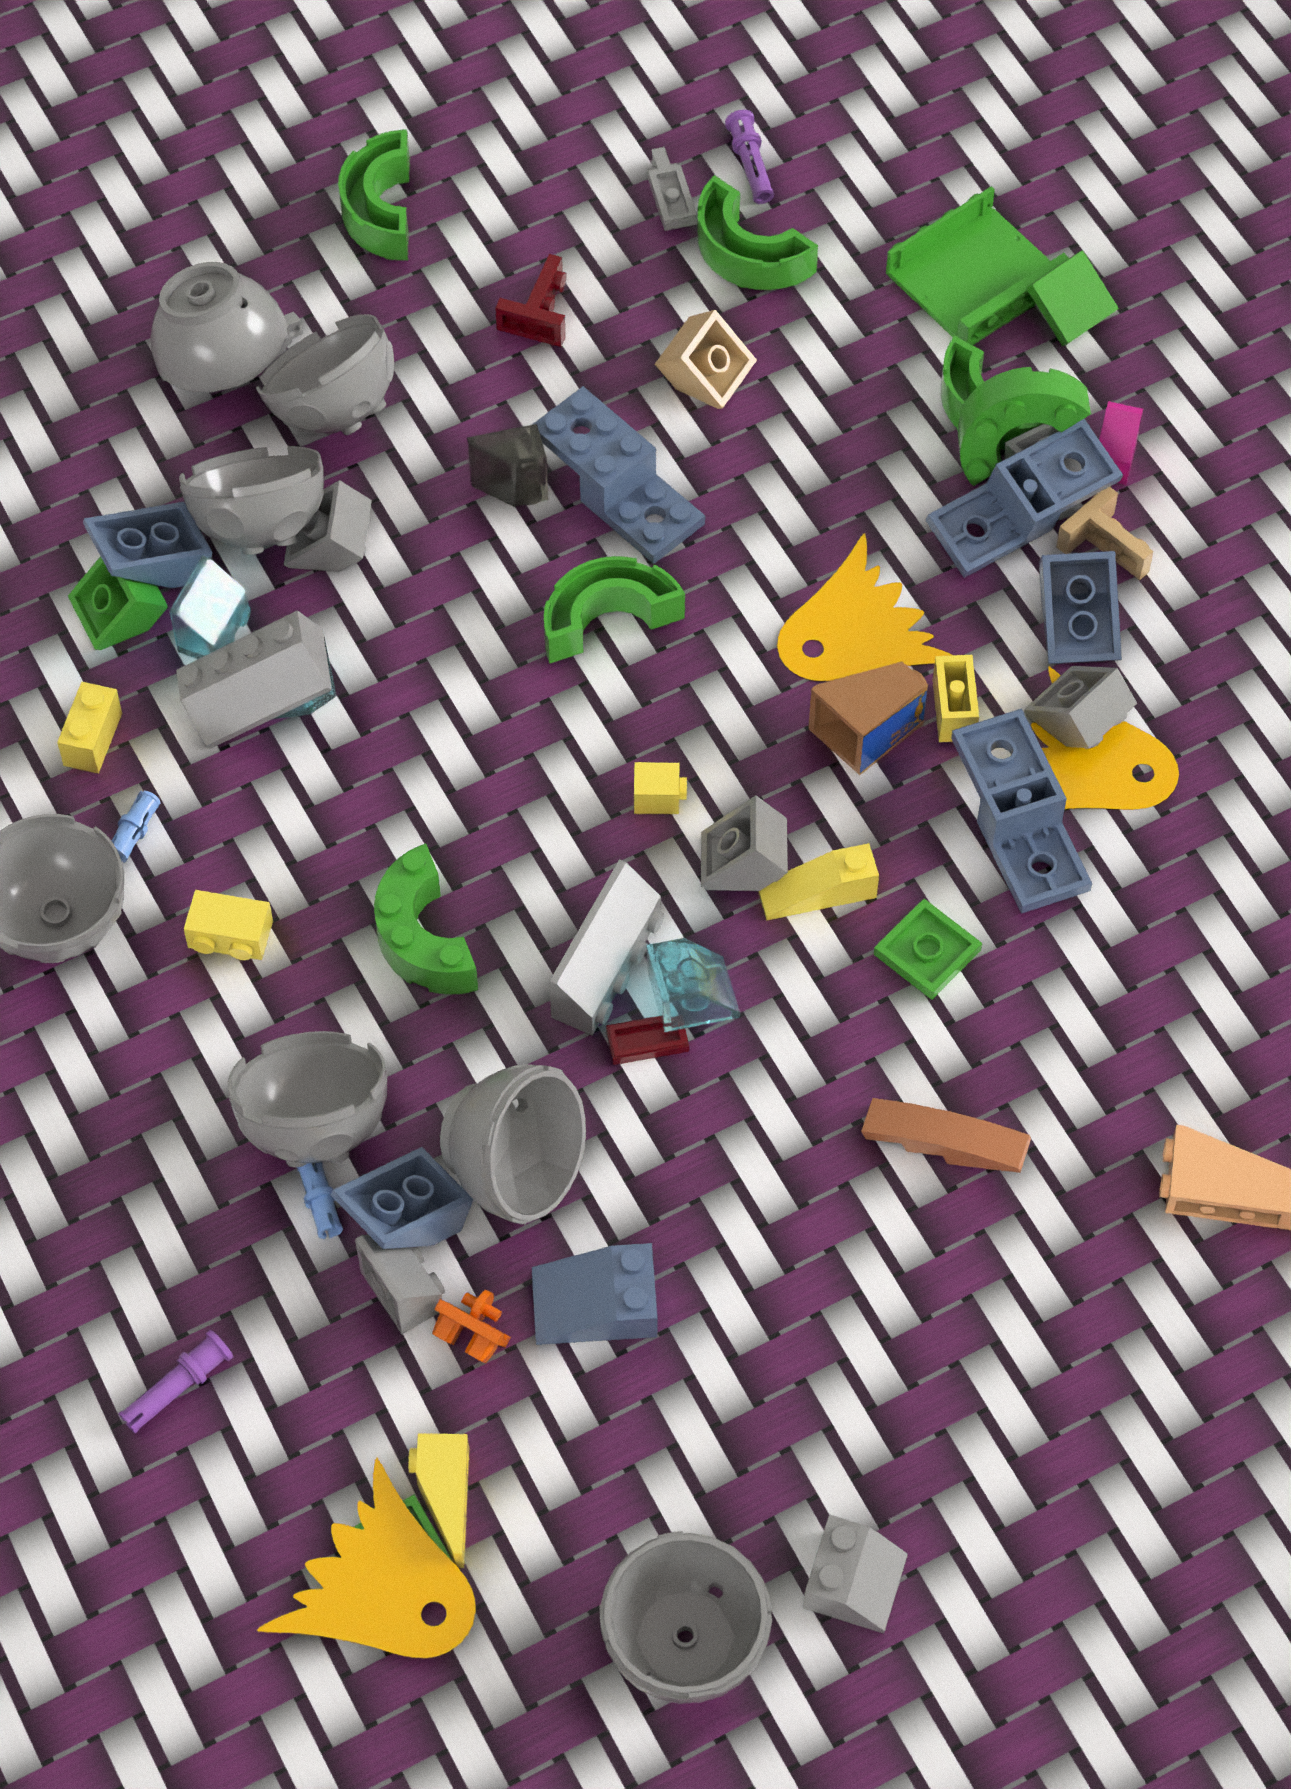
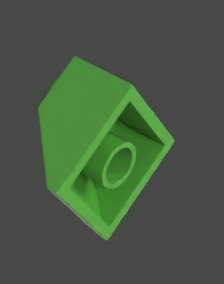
(115, 606)

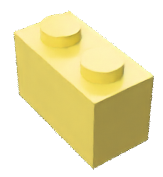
(954, 694)
(89, 727)
(228, 925)

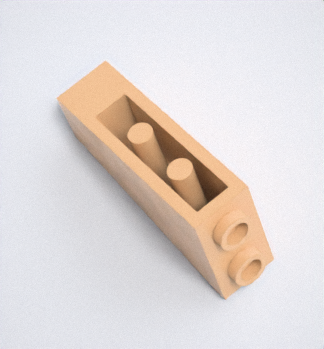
(1223, 1182)

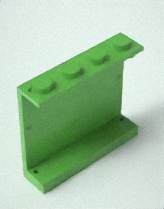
(969, 269)

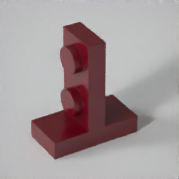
(536, 317)

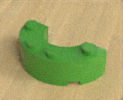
(362, 181)
(745, 257)
(961, 377)
(1010, 401)
(606, 587)
(410, 950)

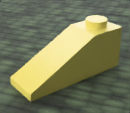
(823, 883)
(442, 1479)

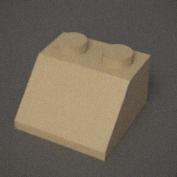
(706, 359)

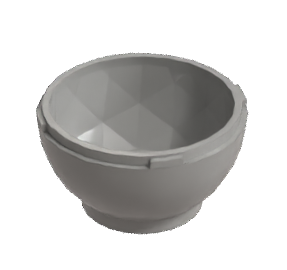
(215, 329)
(521, 1157)
(664, 1592)

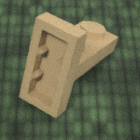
(1106, 533)

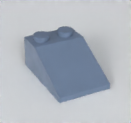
(149, 544)
(1080, 607)
(406, 1202)
(596, 1296)

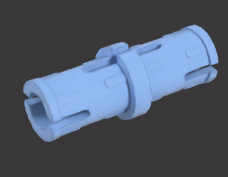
(134, 823)
(319, 1200)

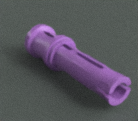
(759, 185)
(191, 1369)

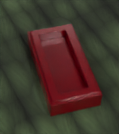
(644, 1040)

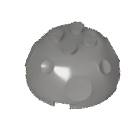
(331, 379)
(254, 496)
(57, 887)
(309, 1096)

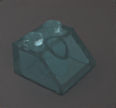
(208, 610)
(690, 984)

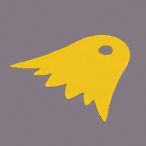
(854, 626)
(1104, 773)
(383, 1584)

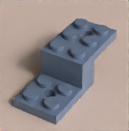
(618, 475)
(1023, 497)
(1021, 810)

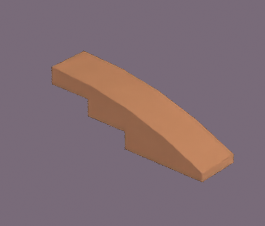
(946, 1134)

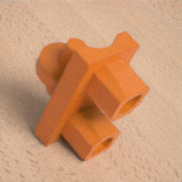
(453, 1319)

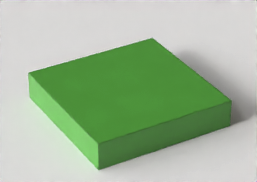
(1072, 298)
(927, 949)

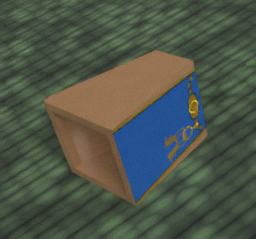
(868, 712)

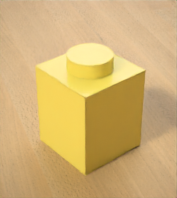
(658, 788)

